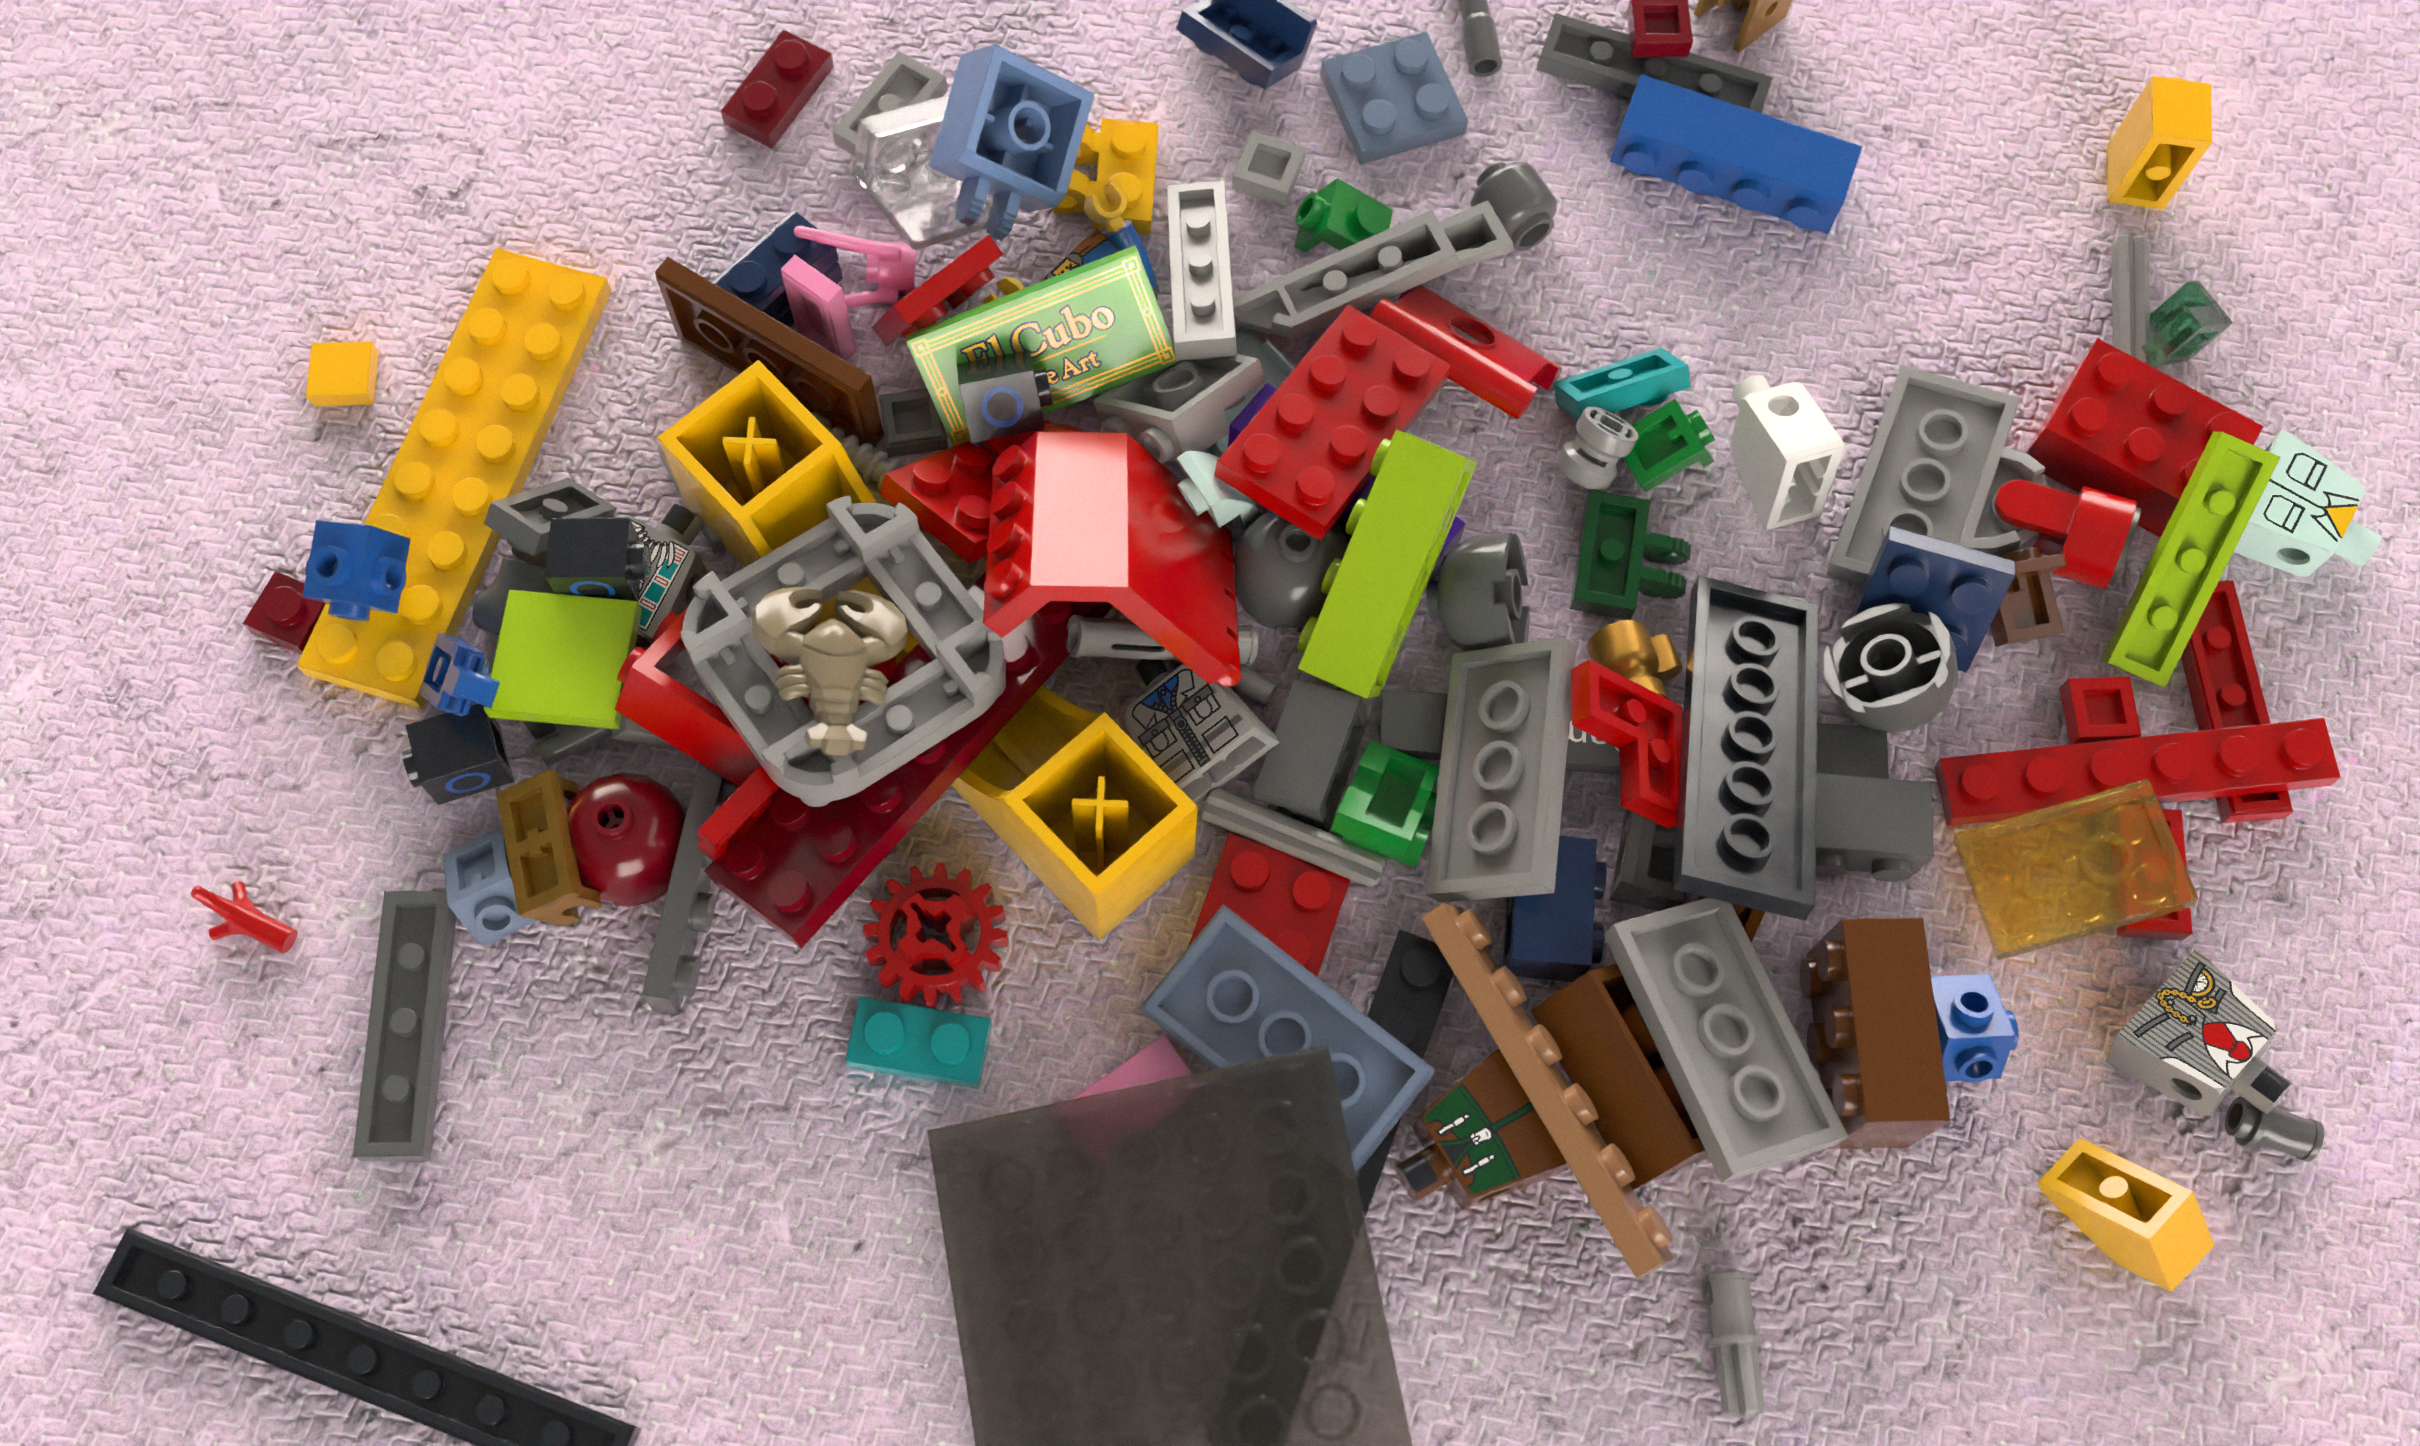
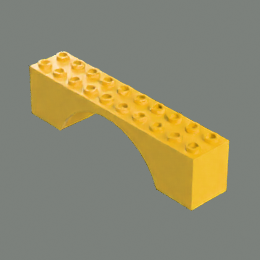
(1056, 778)

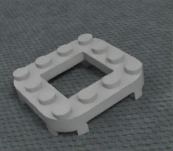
(917, 711)

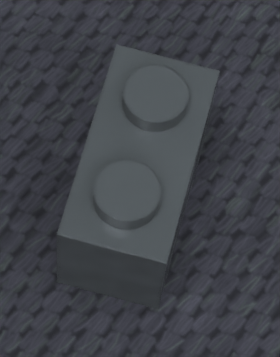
(1873, 826)

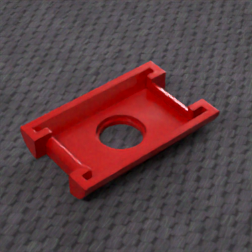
(1495, 371)

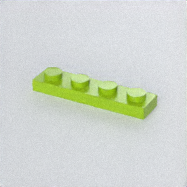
(2190, 558)

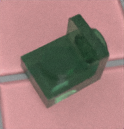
(2185, 325)

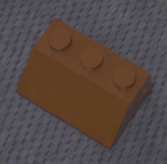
(1622, 1073)

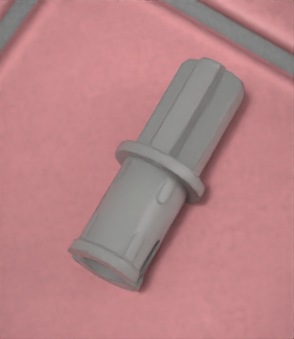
(1735, 1343)

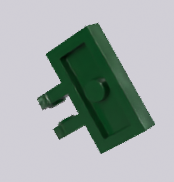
(1612, 554)

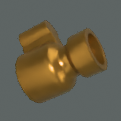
(1636, 655)

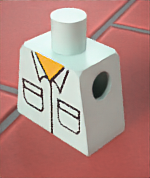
(2306, 513)

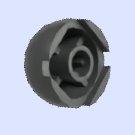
(1283, 570)
(1482, 592)
(1892, 668)

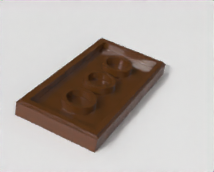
(742, 334)

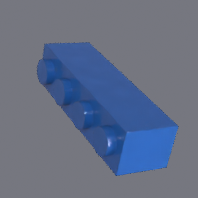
(1735, 154)

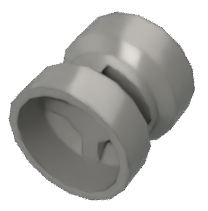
(1596, 449)

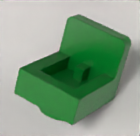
(1339, 217)

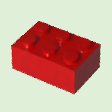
(2131, 432)

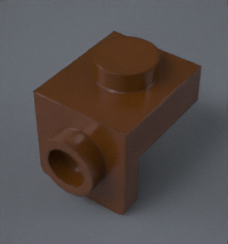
(2030, 603)

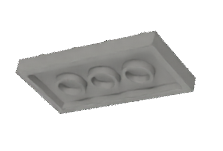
(1502, 772)
(1724, 1037)

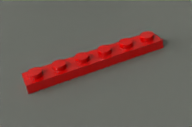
(2177, 765)

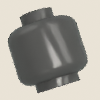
(1519, 201)

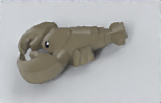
(832, 659)

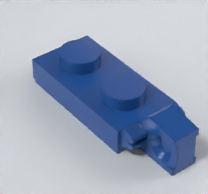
(457, 677)

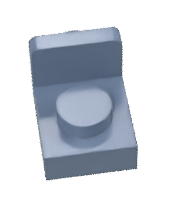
(482, 888)

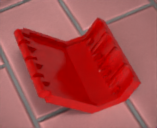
(1110, 525)

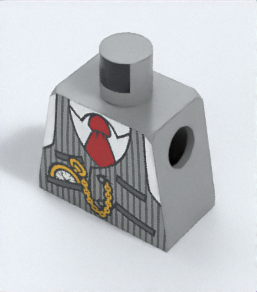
(2200, 1042)

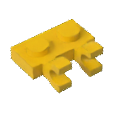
(1124, 157)

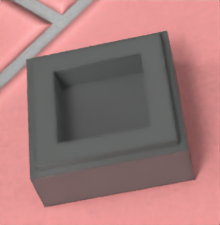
(911, 423)

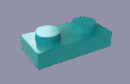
(1623, 384)
(919, 1042)

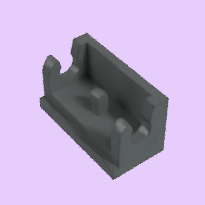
(1315, 753)
(1645, 865)

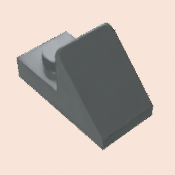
(527, 516)

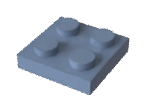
(1393, 97)

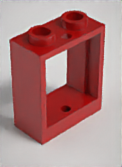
(680, 713)

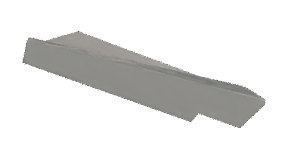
(1372, 270)

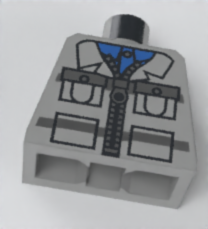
(1194, 729)

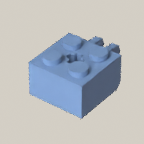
(1009, 136)

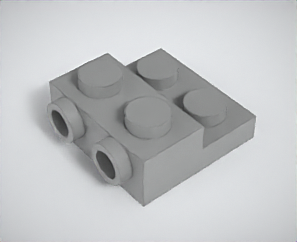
(1179, 404)

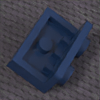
(1252, 36)

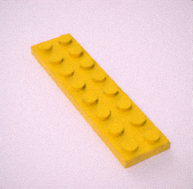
(460, 454)

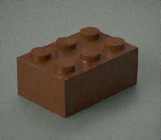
(1876, 1031)

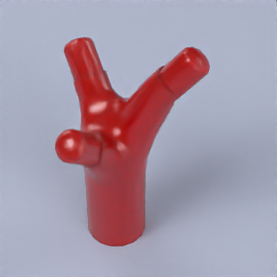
(245, 919)

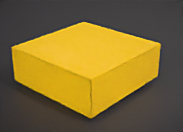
(342, 374)

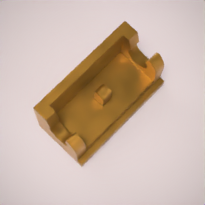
(541, 850)

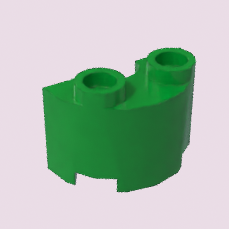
(1388, 804)

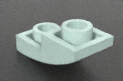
(1209, 493)

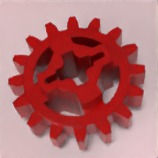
(954, 916)

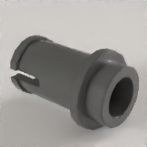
(2276, 1130)

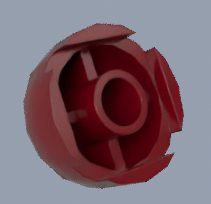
(625, 837)

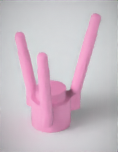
(887, 264)

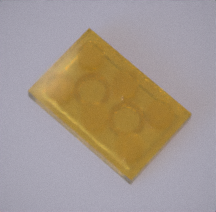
(2074, 869)

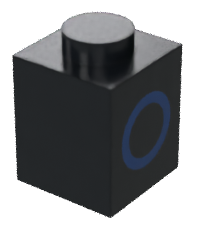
(1003, 395)
(597, 558)
(457, 755)

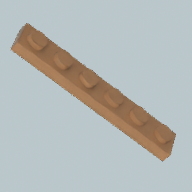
(1562, 1108)

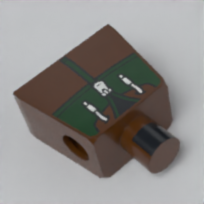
(1481, 1140)

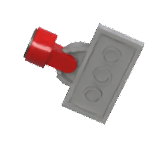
(1948, 477)

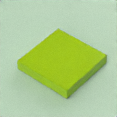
(562, 658)

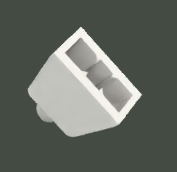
(1783, 451)

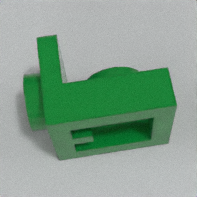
(1668, 444)

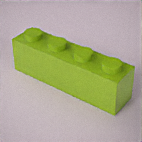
(1385, 564)

